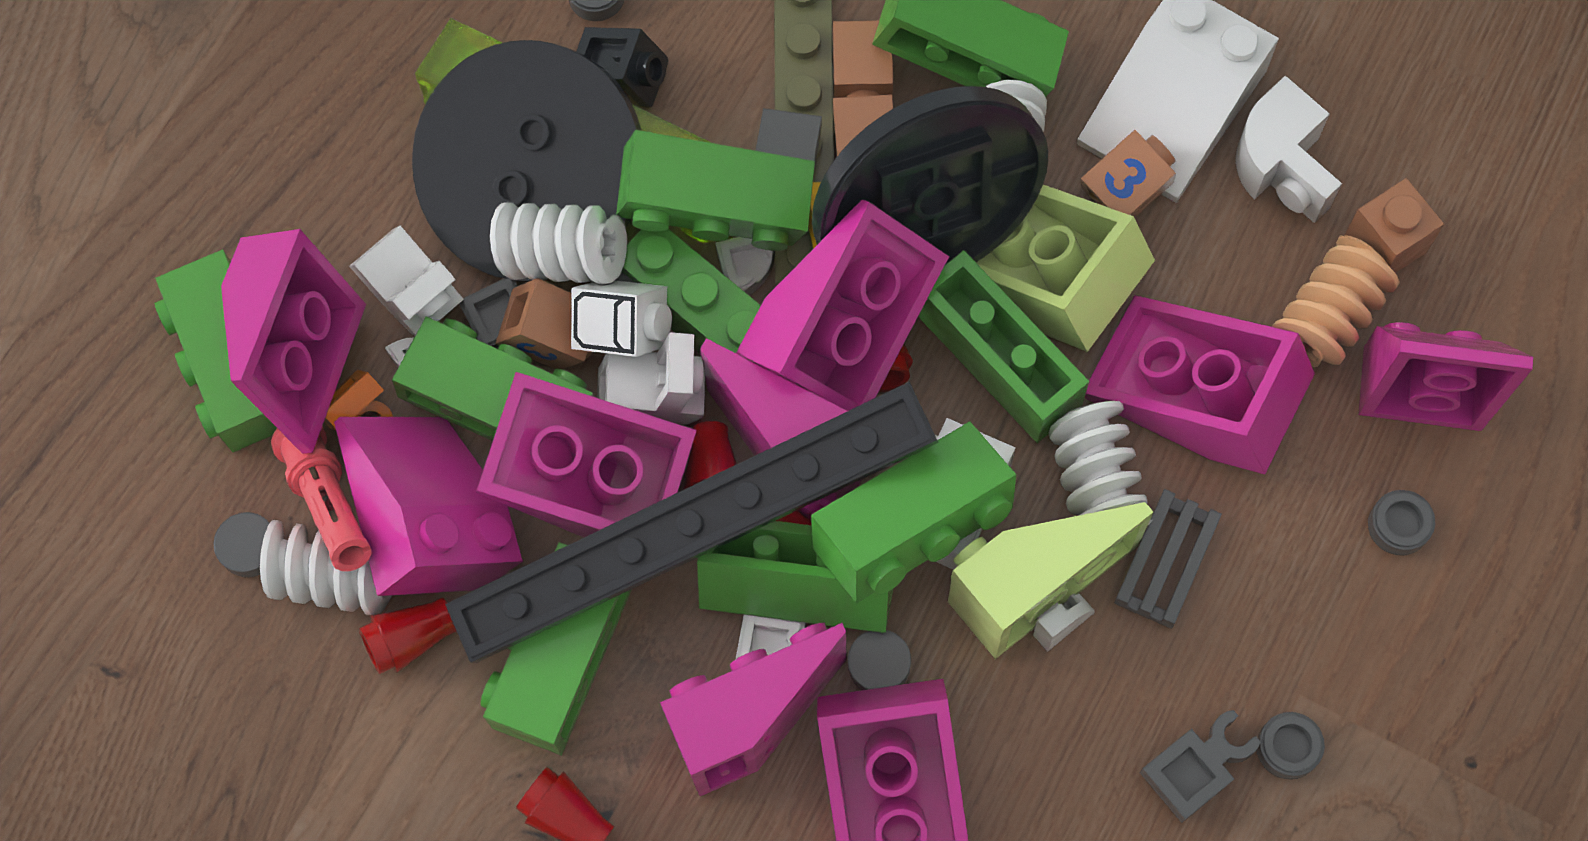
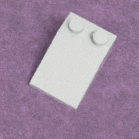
(1182, 84)

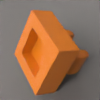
(355, 398)

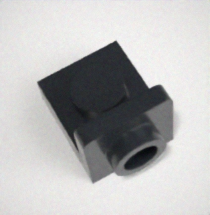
(629, 58)

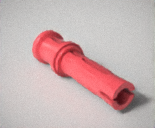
(344, 537)

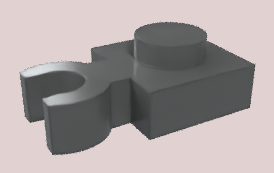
(1193, 771)

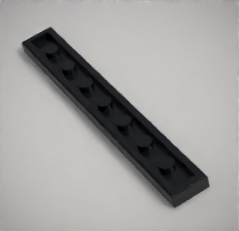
(691, 523)

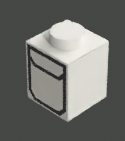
(619, 318)

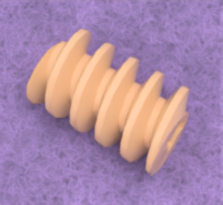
(1339, 299)

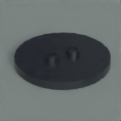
(520, 130)
(944, 165)

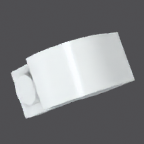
(1275, 151)
(407, 280)
(658, 383)

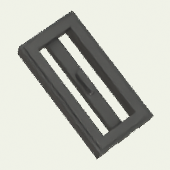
(1187, 513)

